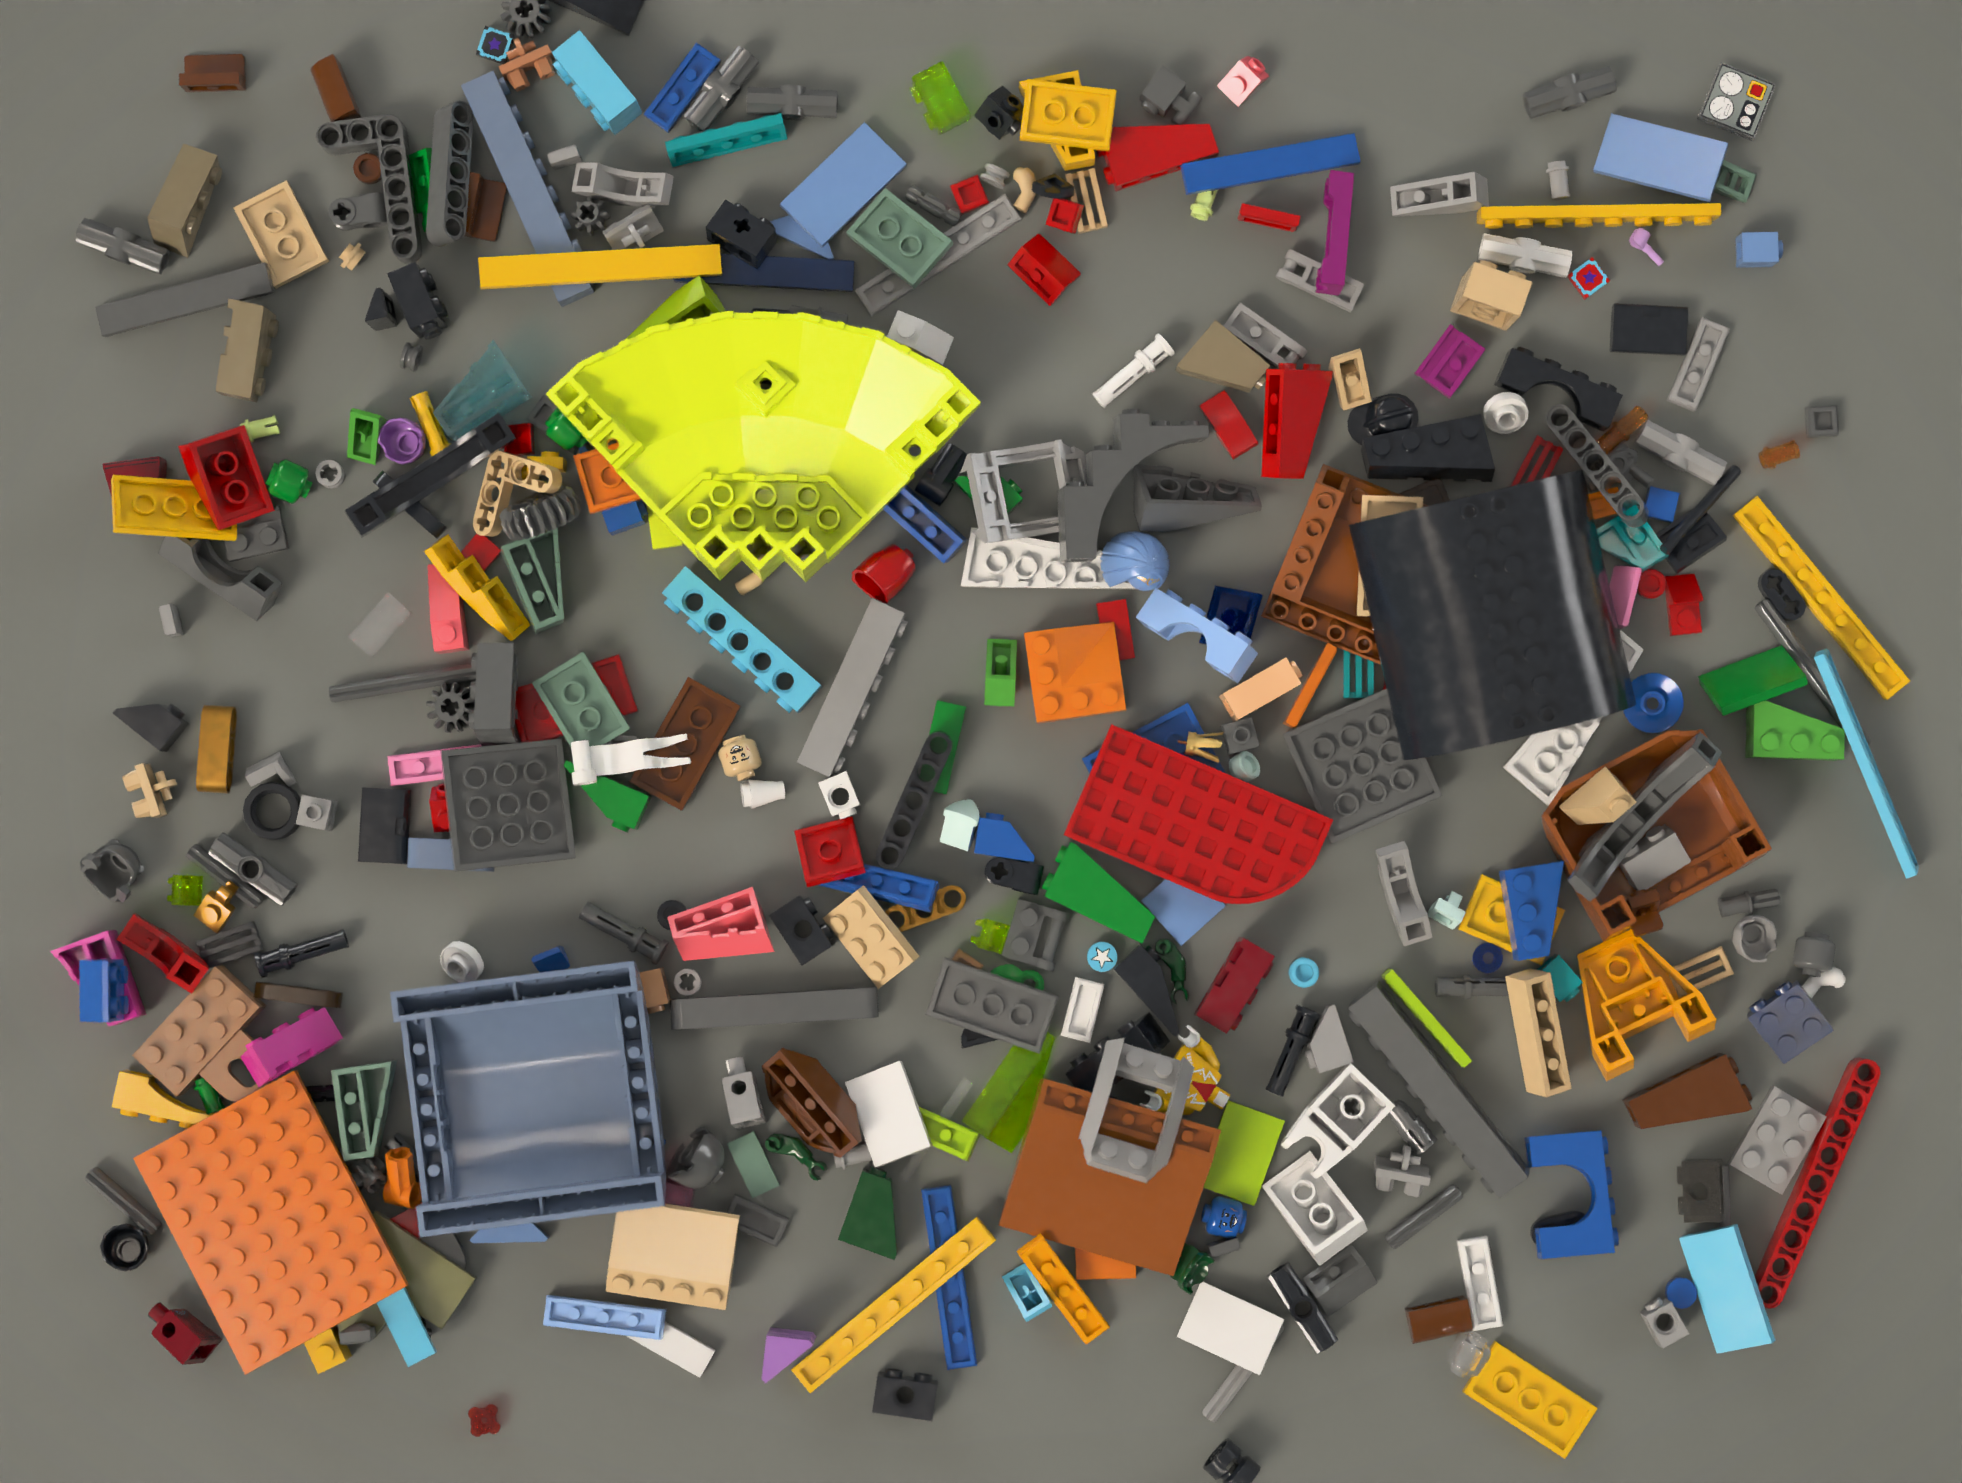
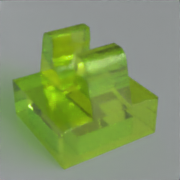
(186, 890)
(992, 935)

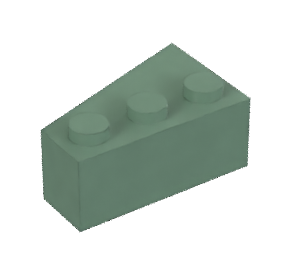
(537, 578)
(362, 1106)

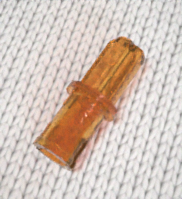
(1622, 429)

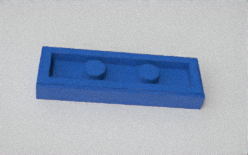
(682, 87)

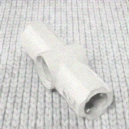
(1525, 255)

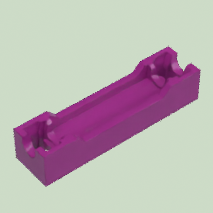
(1338, 200)

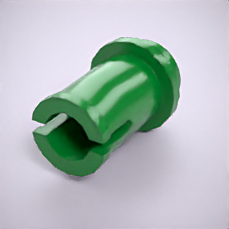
(209, 1096)

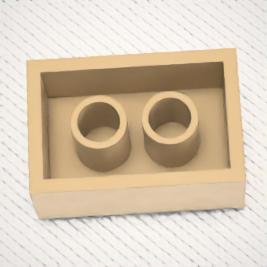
(1491, 295)

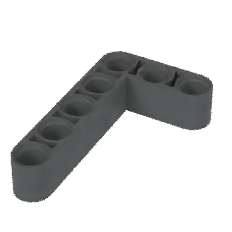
(390, 174)

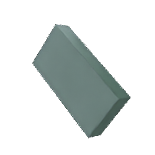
(753, 1164)

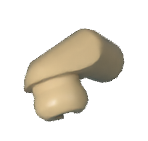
(749, 582)

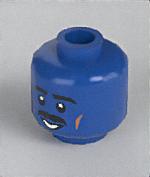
(1224, 1217)

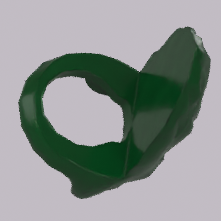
(1191, 1268)

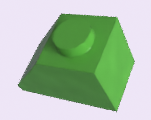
(1000, 672)

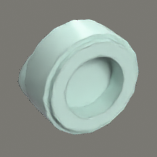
(1244, 766)

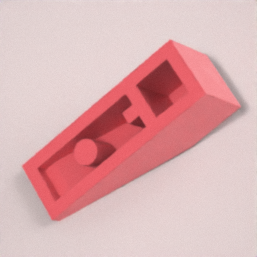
(446, 615)

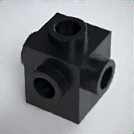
(1001, 113)

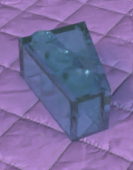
(486, 390)

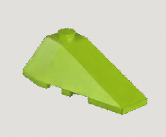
(690, 301)

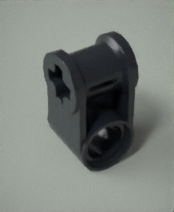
(1020, 875)

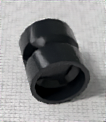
(1242, 1471)

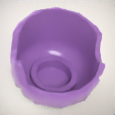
(402, 440)

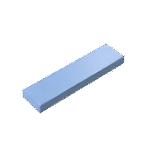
(604, 1317)

